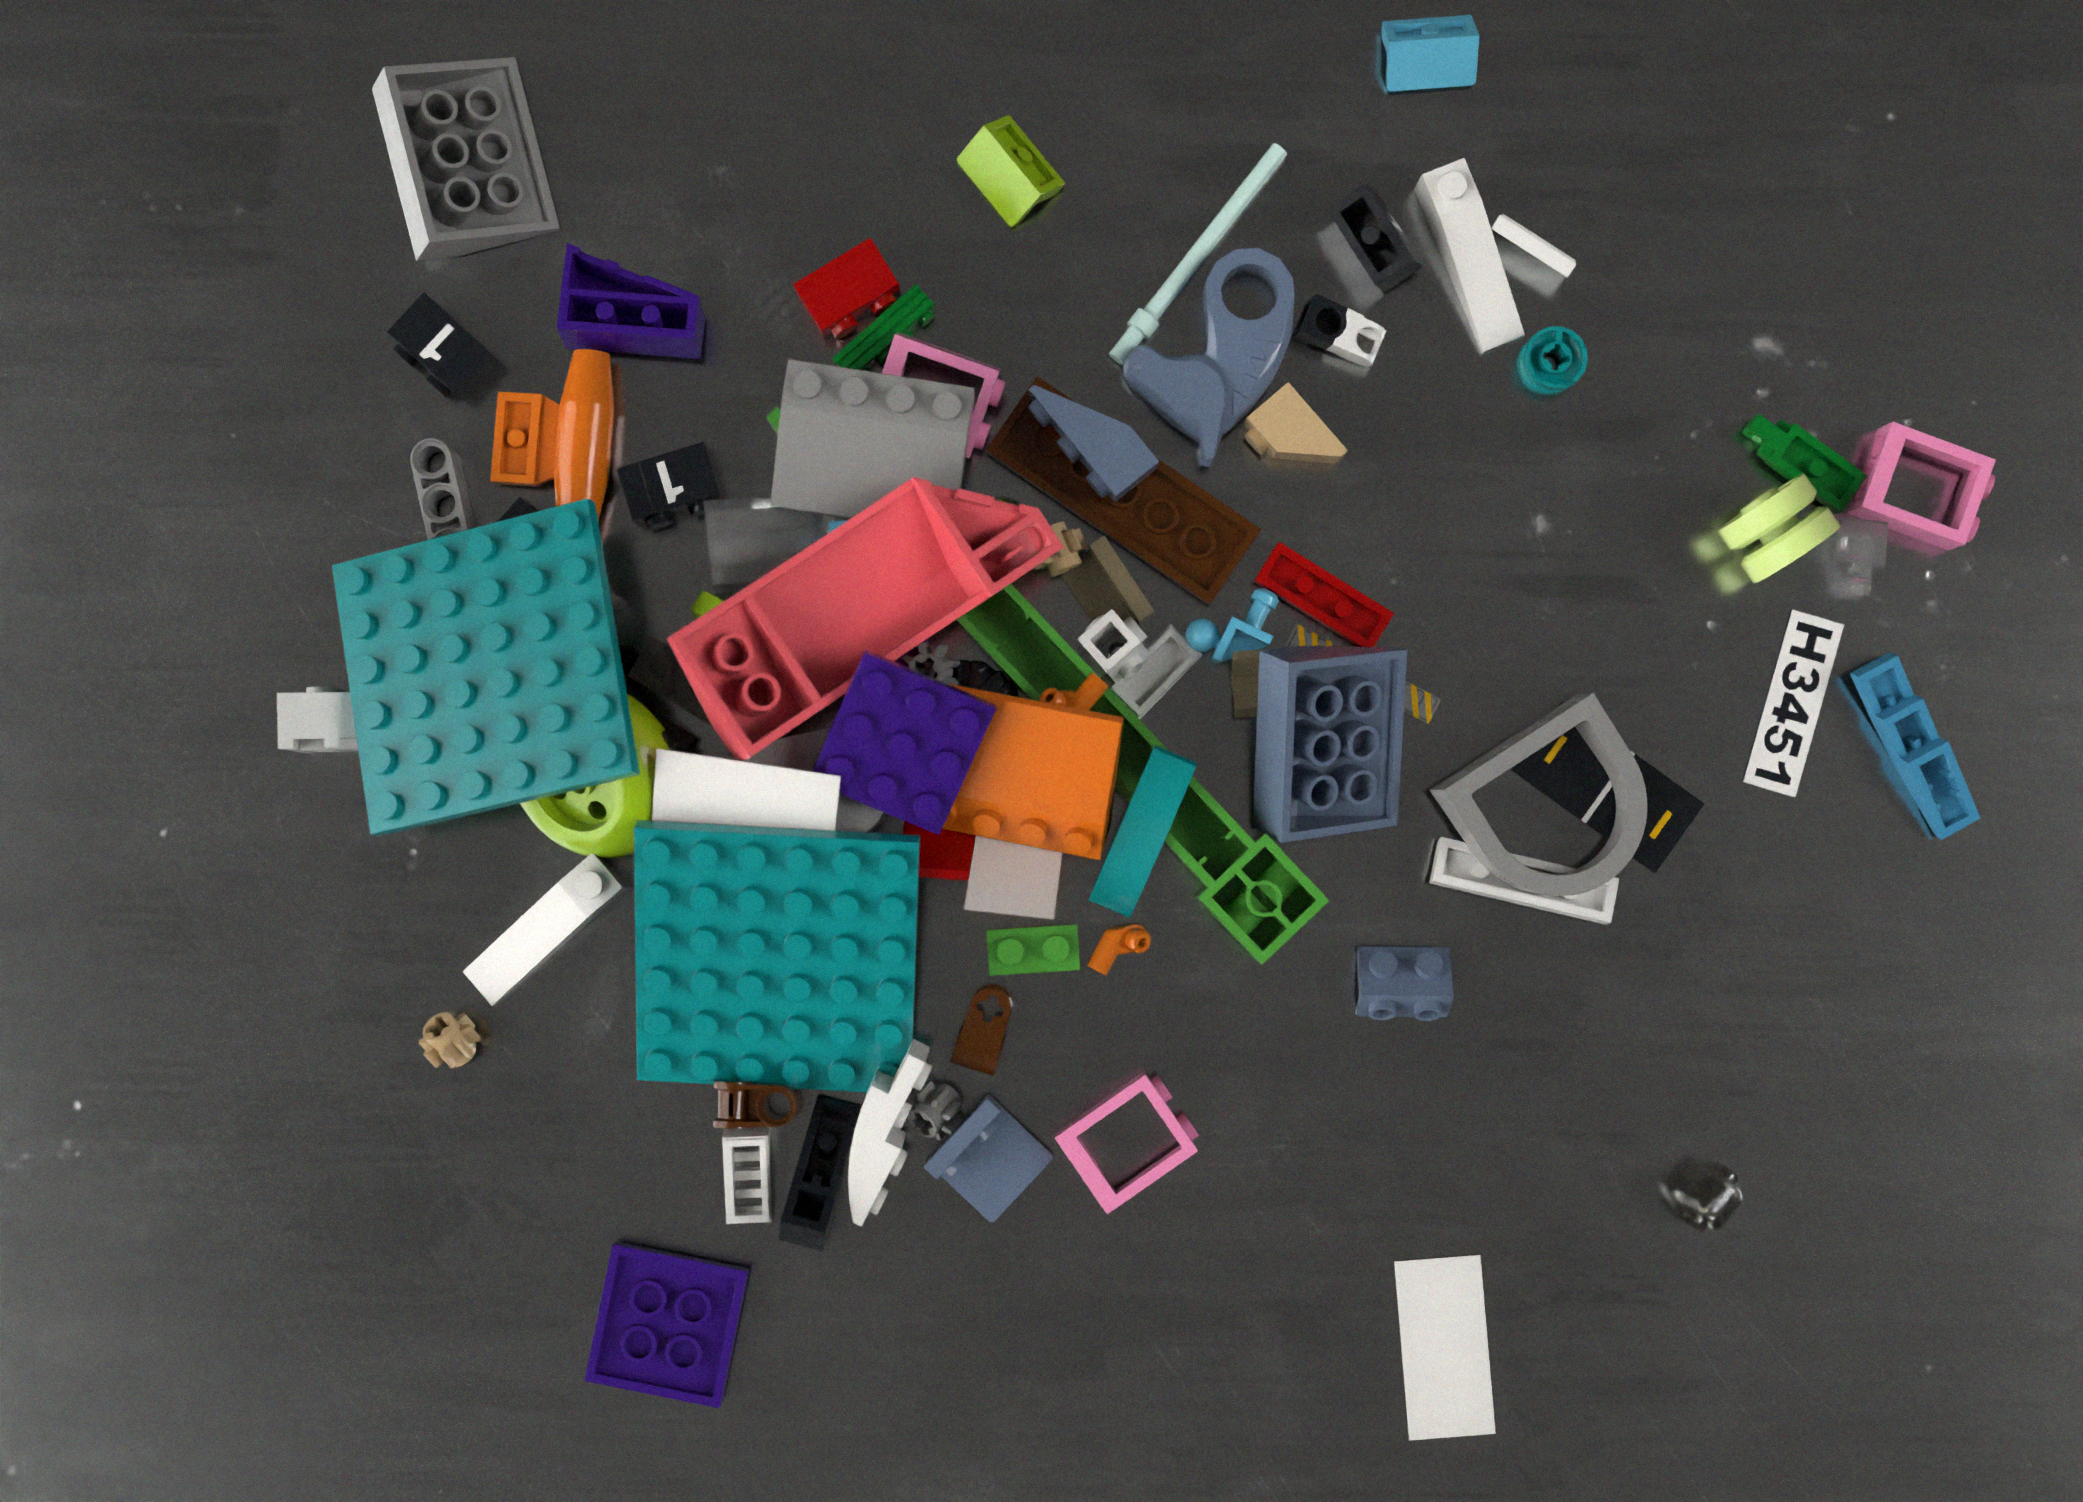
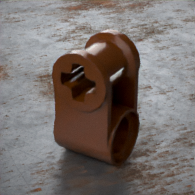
(983, 1036)
(747, 1104)

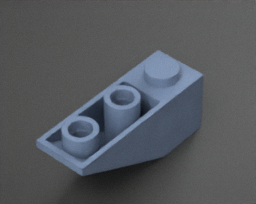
(1104, 445)

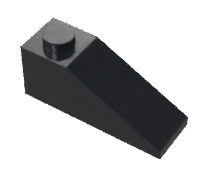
(819, 1173)

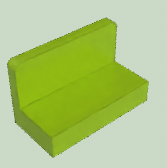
(1009, 169)

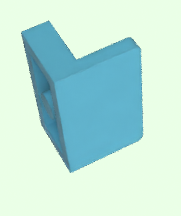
(1430, 52)

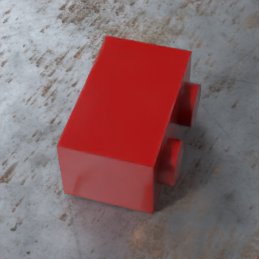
(848, 290)

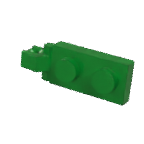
(1795, 451)

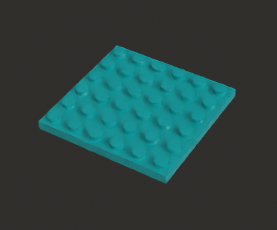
(484, 669)
(773, 954)

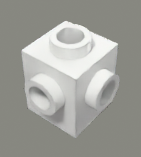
(1107, 633)

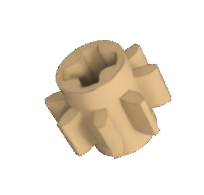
(1067, 557)
(449, 1039)

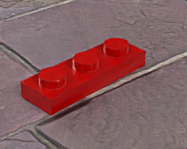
(1323, 597)

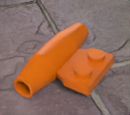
(560, 442)

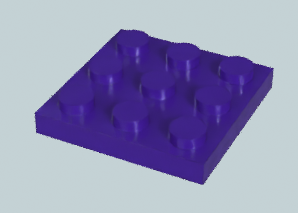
(903, 741)
(666, 1324)

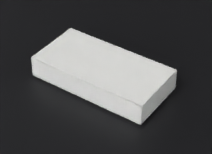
(1534, 244)
(1166, 664)

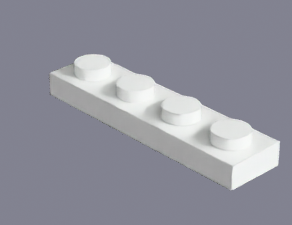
(1460, 870)

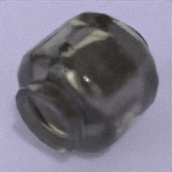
(1707, 1196)

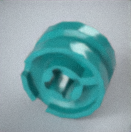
(1538, 372)

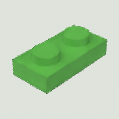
(1033, 949)

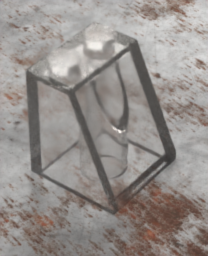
(754, 538)

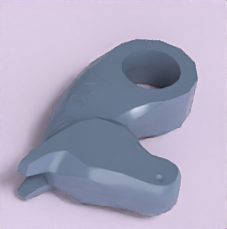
(1217, 389)

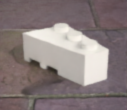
(316, 721)

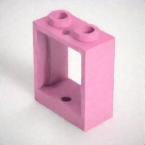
(990, 392)
(1880, 466)
(1087, 1166)

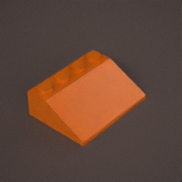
(1041, 777)

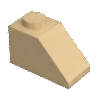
(1291, 430)

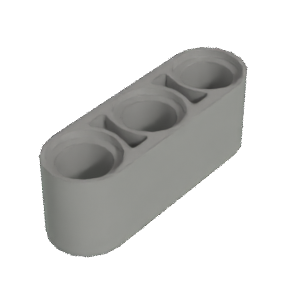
(436, 485)

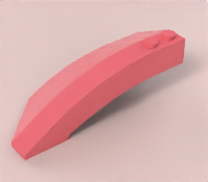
(867, 585)

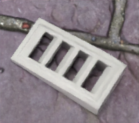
(747, 1137)

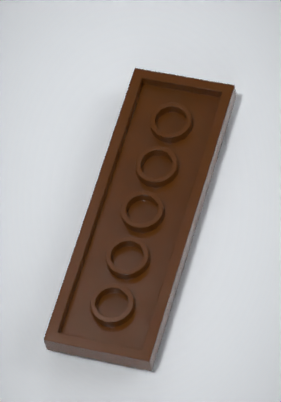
(1159, 520)

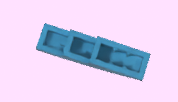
(1914, 746)

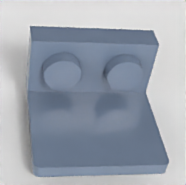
(989, 1159)

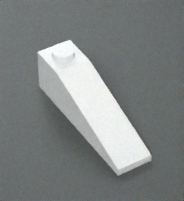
(1470, 253)
(546, 927)

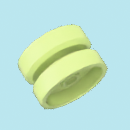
(1776, 524)

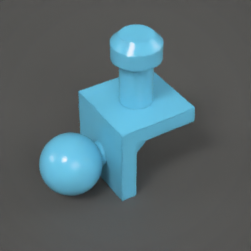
(1238, 635)

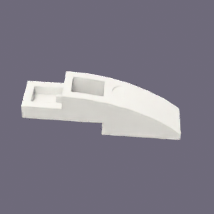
(877, 1135)

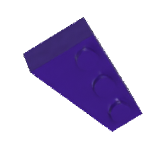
(625, 312)

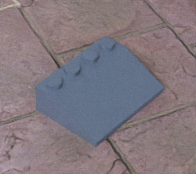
(1328, 740)

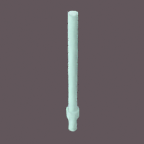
(1144, 320)

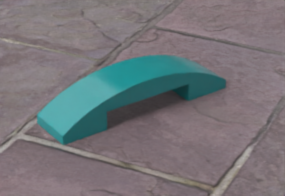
(1143, 831)

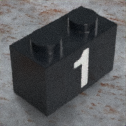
(1375, 237)
(443, 347)
(670, 485)

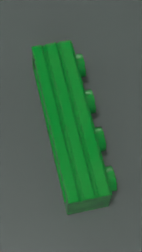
(876, 339)

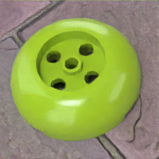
(604, 815)

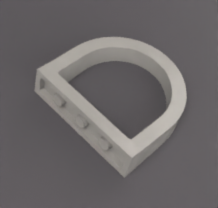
(1627, 781)

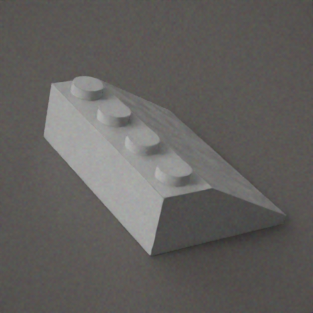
(464, 155)
(862, 435)

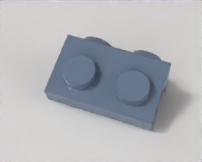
(1404, 982)

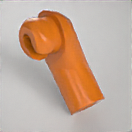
(1082, 698)
(1118, 941)

